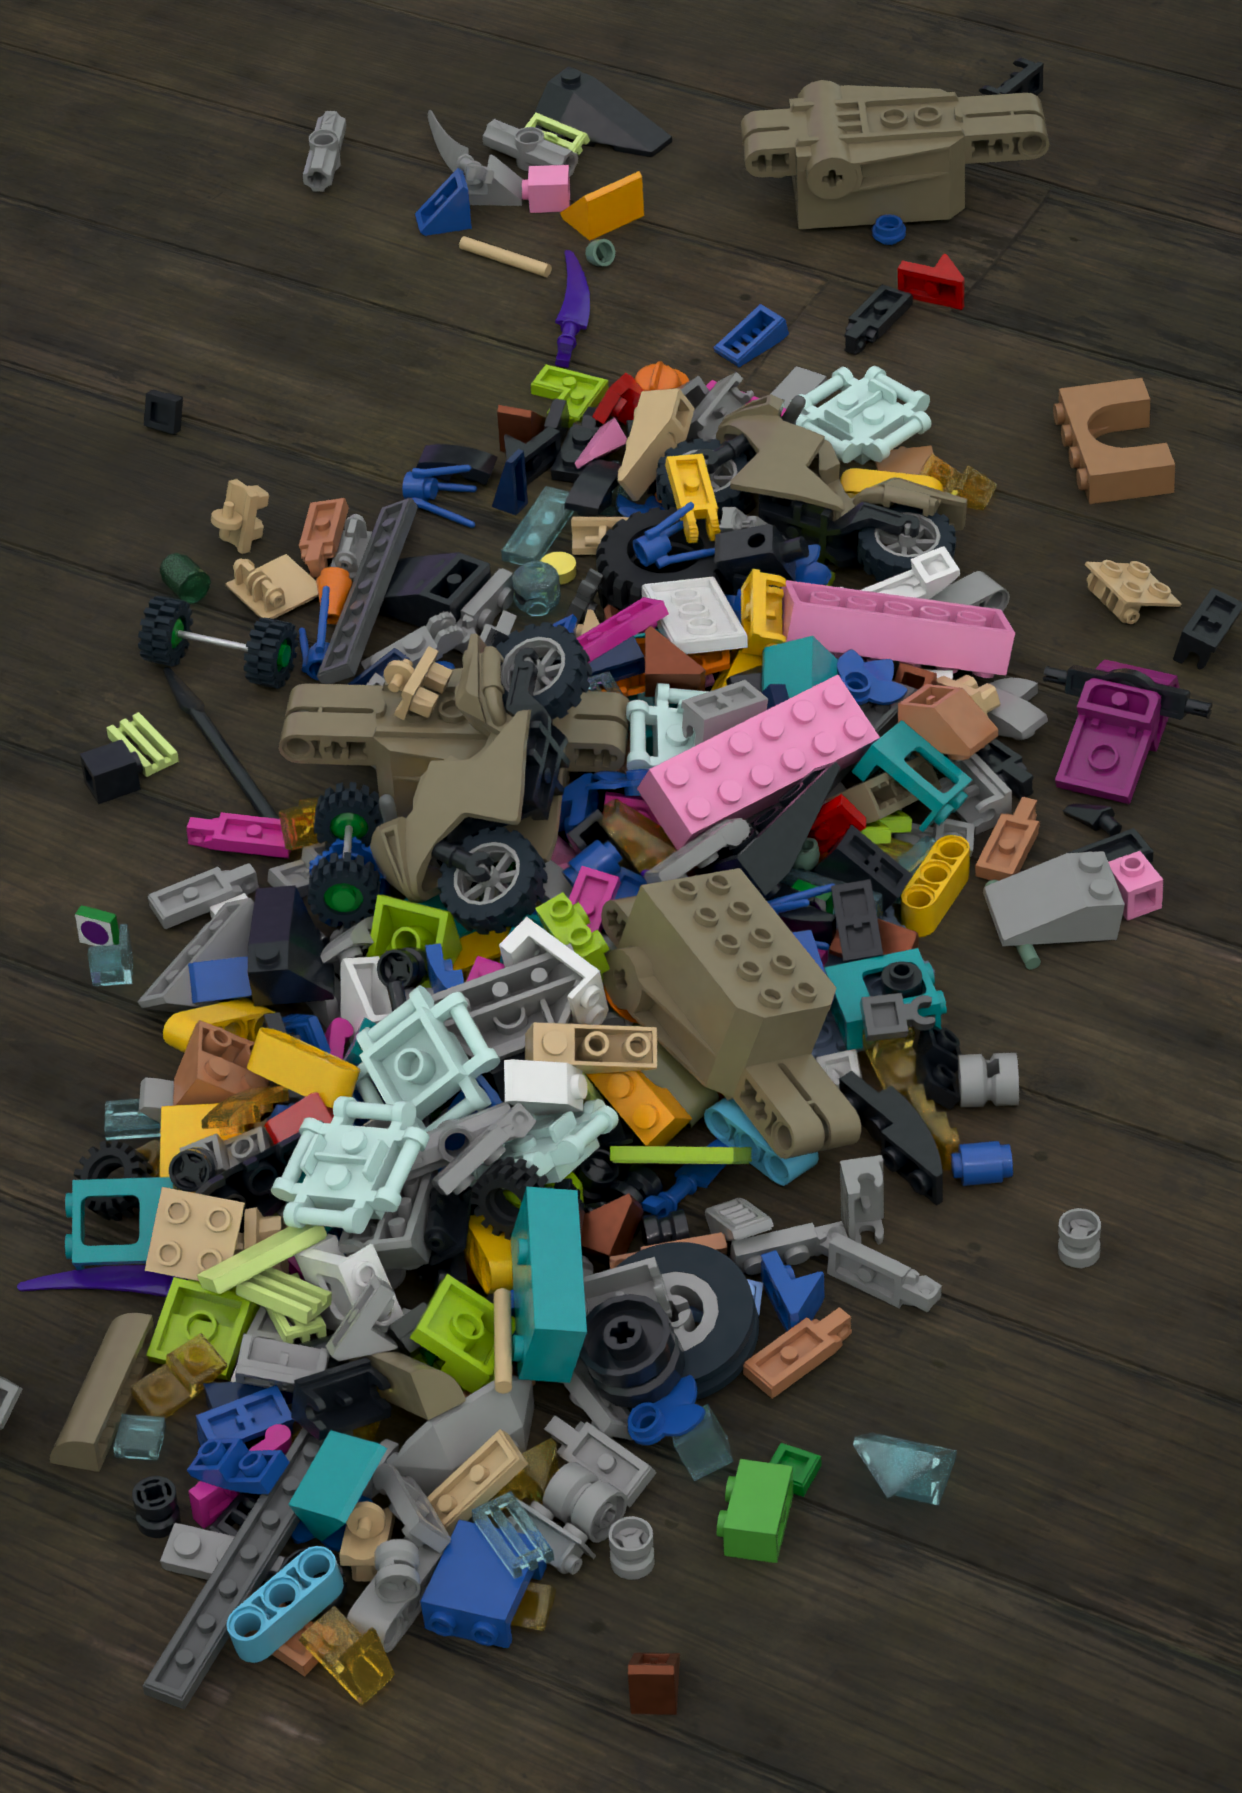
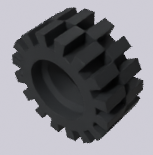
(101, 1165)
(489, 1193)

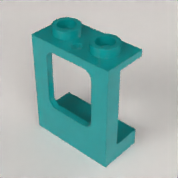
(890, 753)
(851, 987)
(148, 1193)

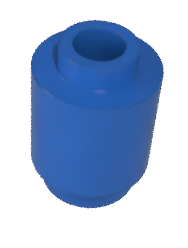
(596, 856)
(982, 1163)

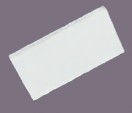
(698, 615)

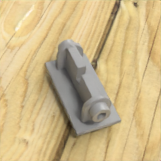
(352, 545)
(566, 1542)

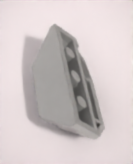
(219, 939)
(514, 998)
(400, 1233)
(457, 1434)

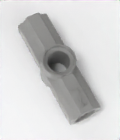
(527, 146)
(324, 151)
(435, 1153)

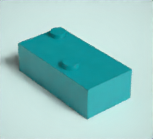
(548, 1285)

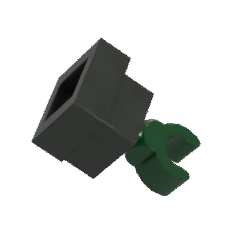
(402, 1330)

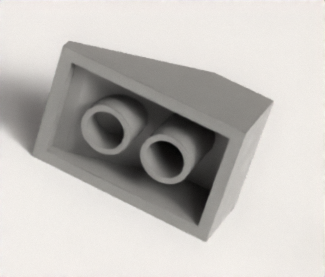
(1057, 902)

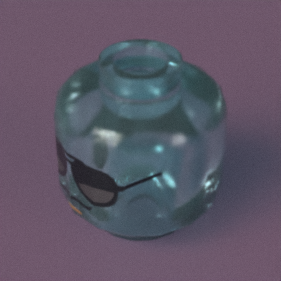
(536, 588)

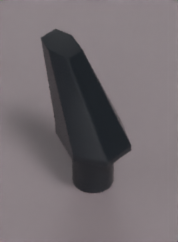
(1095, 817)

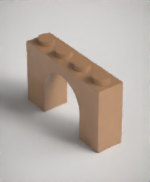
(1106, 470)

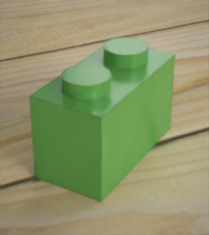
(756, 1510)

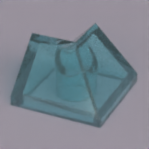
(906, 1466)

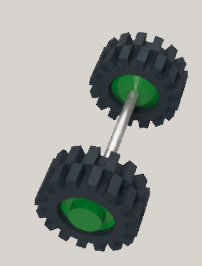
(168, 629)
(345, 887)

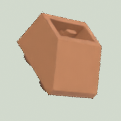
(947, 720)
(214, 1067)

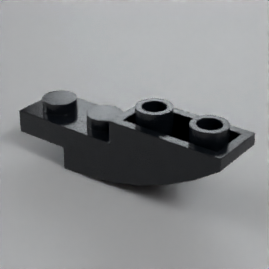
(903, 1134)

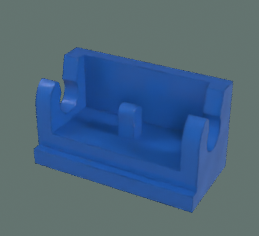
(245, 1417)

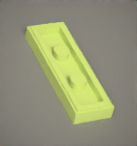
(260, 1257)

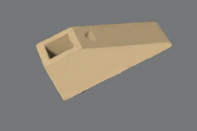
(658, 424)
(593, 1047)

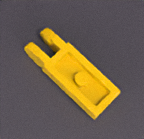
(692, 484)

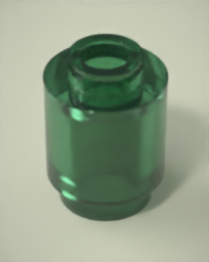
(184, 577)

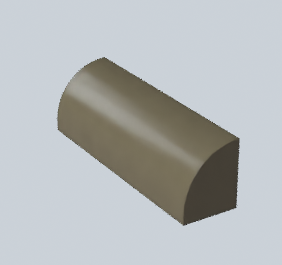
(883, 794)
(416, 1385)
(105, 1393)

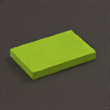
(680, 1154)

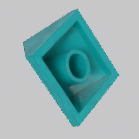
(798, 665)
(335, 1482)

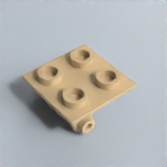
(273, 586)
(1127, 588)
(192, 1233)

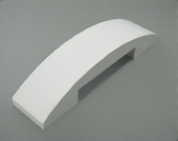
(928, 576)

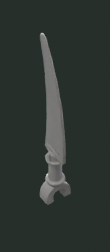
(458, 155)

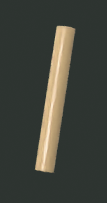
(505, 256)
(502, 1341)

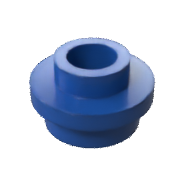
(889, 229)

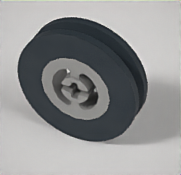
(719, 1289)

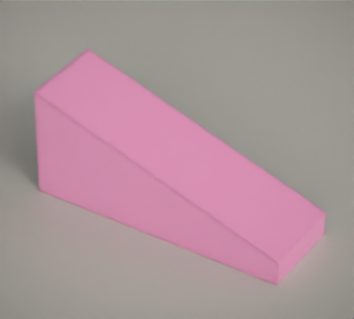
(604, 442)

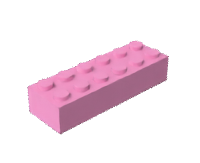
(899, 628)
(756, 761)

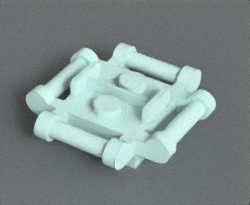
(865, 416)
(666, 728)
(421, 1061)
(559, 1141)
(350, 1168)

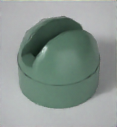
(603, 249)
(808, 855)

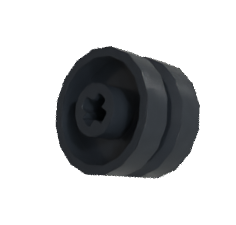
(632, 1351)

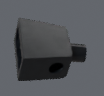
(758, 549)

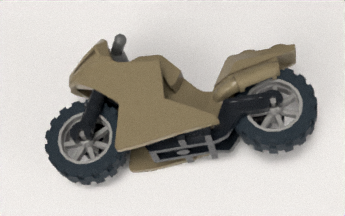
(798, 489)
(503, 797)

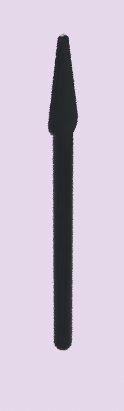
(195, 708)

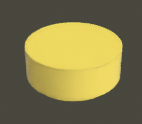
(563, 563)

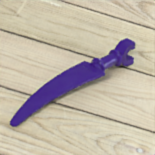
(574, 310)
(119, 1278)

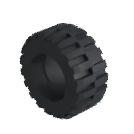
(624, 572)

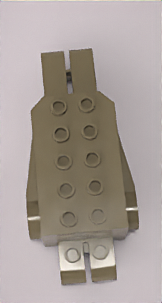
(887, 148)
(359, 728)
(731, 1002)

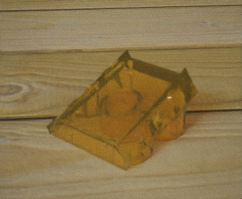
(637, 835)

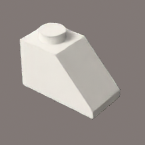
(362, 992)
(544, 1086)

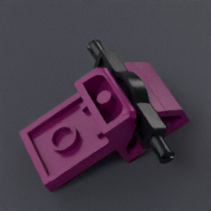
(1117, 724)

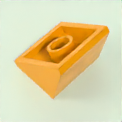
(607, 207)

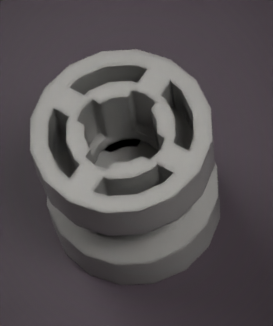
(1079, 1238)
(631, 1548)
(397, 1571)

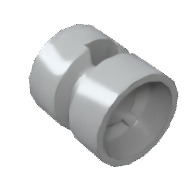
(988, 1079)
(584, 1501)

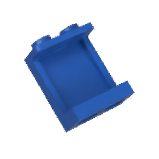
(473, 1589)

